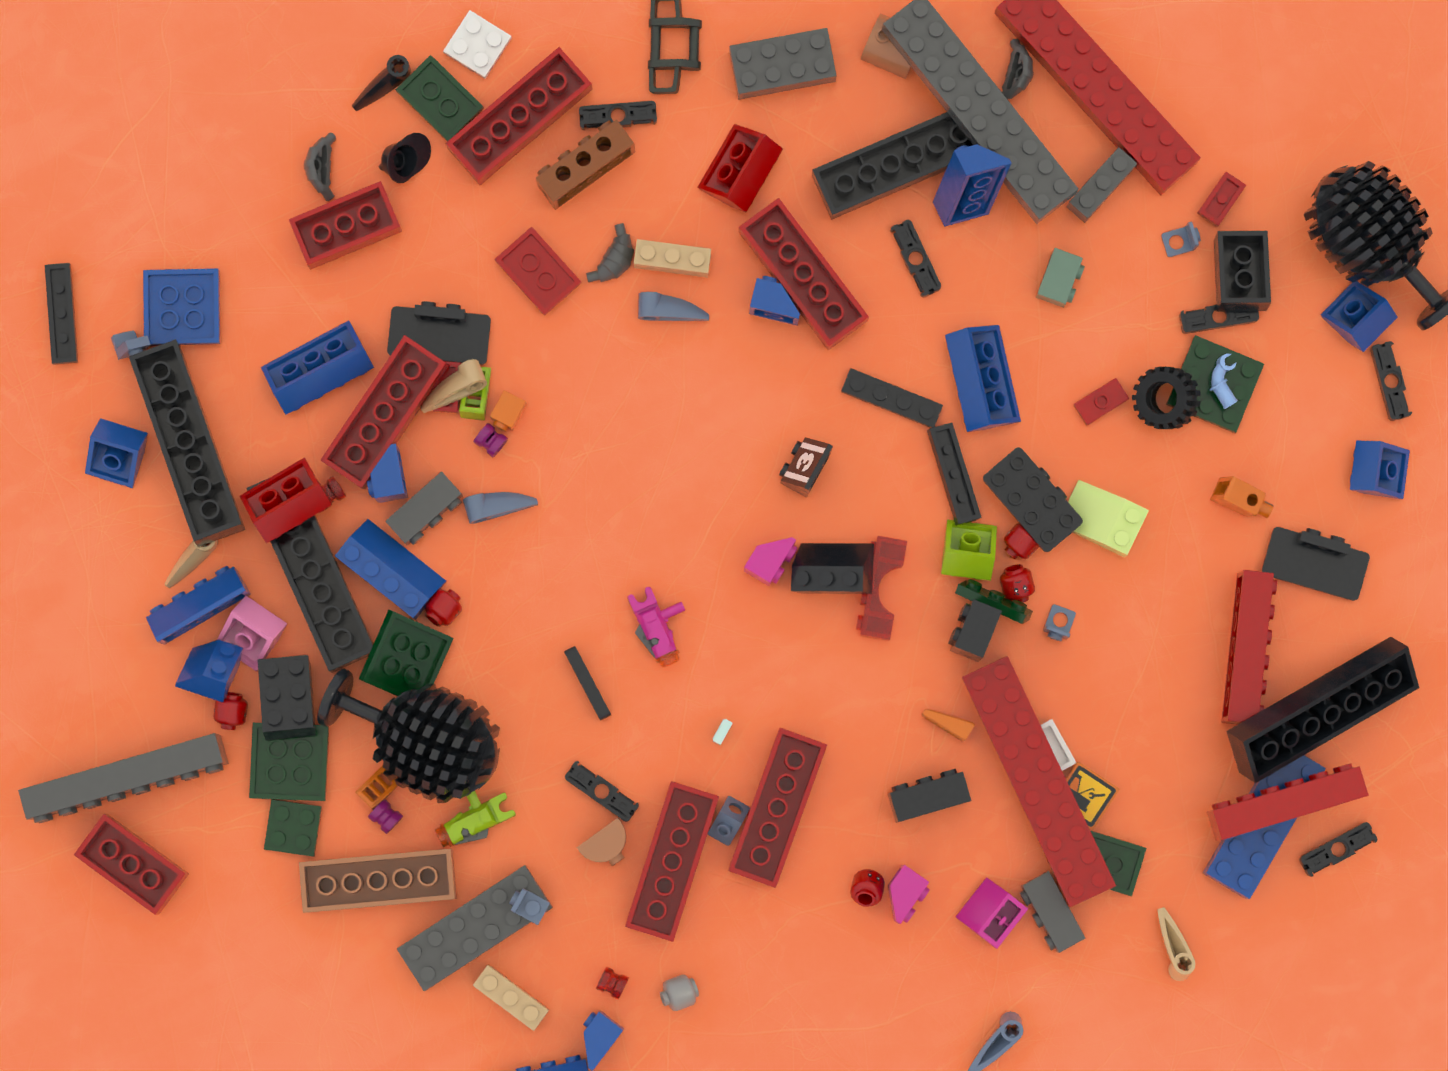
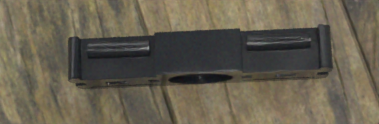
(635, 112)
(923, 273)
(1202, 320)
(1393, 397)
(587, 683)
(614, 802)
(1352, 840)

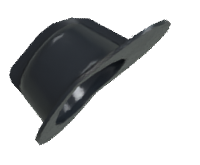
(406, 157)

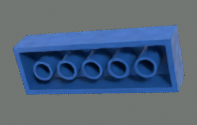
(1245, 858)

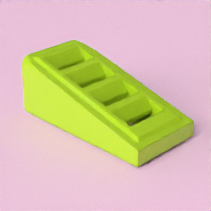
(476, 413)

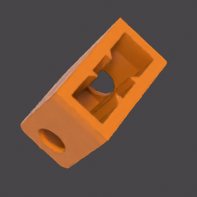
(1241, 497)

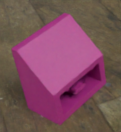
(768, 558)
(904, 891)
(991, 913)

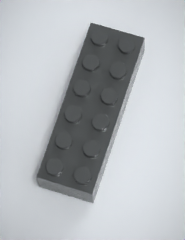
(468, 931)

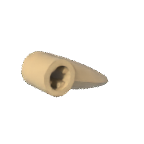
(457, 386)
(189, 560)
(1176, 947)

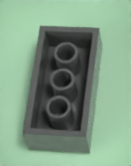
(782, 63)

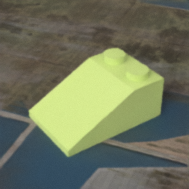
(1107, 518)

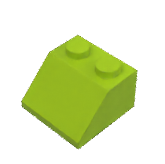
(969, 550)

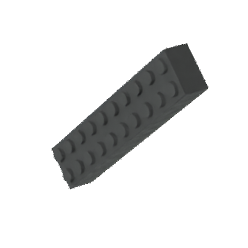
(979, 107)

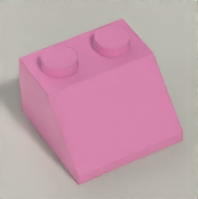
(252, 629)

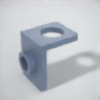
(1190, 239)
(1055, 632)
(727, 822)

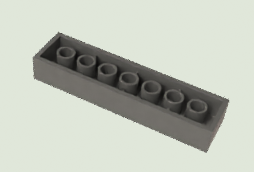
(122, 777)

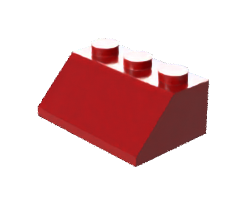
(740, 167)
(285, 500)

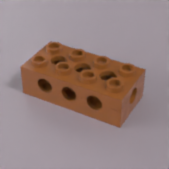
(581, 177)

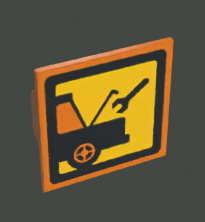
(1091, 793)

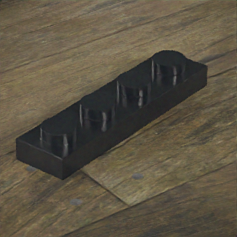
(61, 313)
(891, 398)
(954, 474)

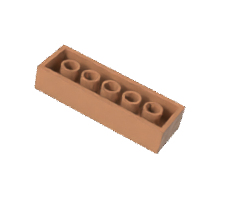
(377, 880)

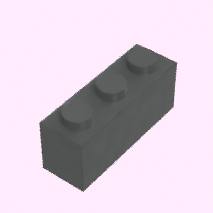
(1101, 185)
(425, 509)
(1051, 912)

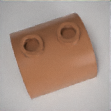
(882, 53)
(605, 844)

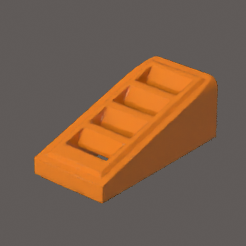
(954, 726)
(381, 796)

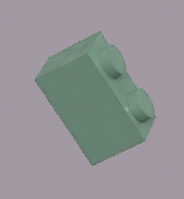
(1060, 277)

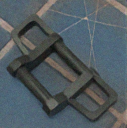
(656, 63)

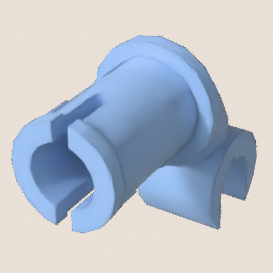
(1219, 385)

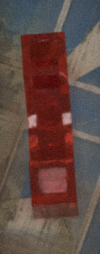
(876, 619)

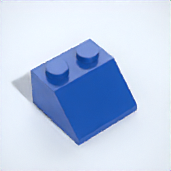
(773, 302)
(1359, 315)
(115, 452)
(1379, 469)
(388, 477)
(210, 669)
(599, 1036)

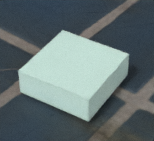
(722, 731)

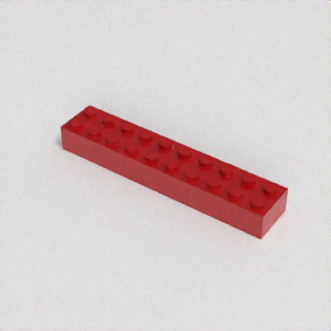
(1100, 89)
(1038, 781)

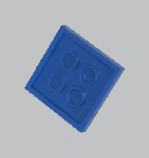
(182, 306)

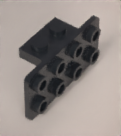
(442, 331)
(1033, 499)
(1316, 562)

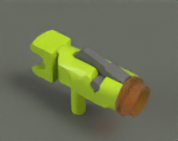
(475, 822)

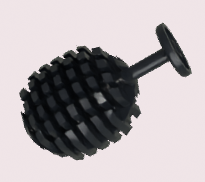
(1374, 231)
(423, 737)

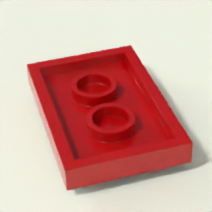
(538, 271)

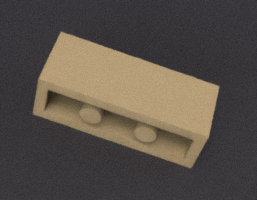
(672, 258)
(511, 997)

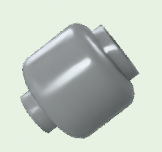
(679, 992)

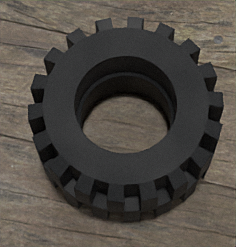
(1147, 392)

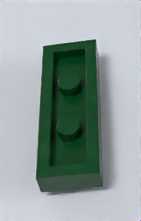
(1013, 609)

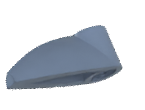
(659, 307)
(493, 505)
(999, 1041)

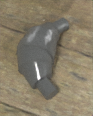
(1019, 70)
(318, 165)
(616, 259)

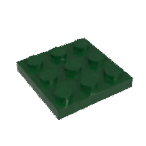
(1241, 380)
(405, 655)
(289, 766)

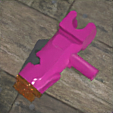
(654, 629)

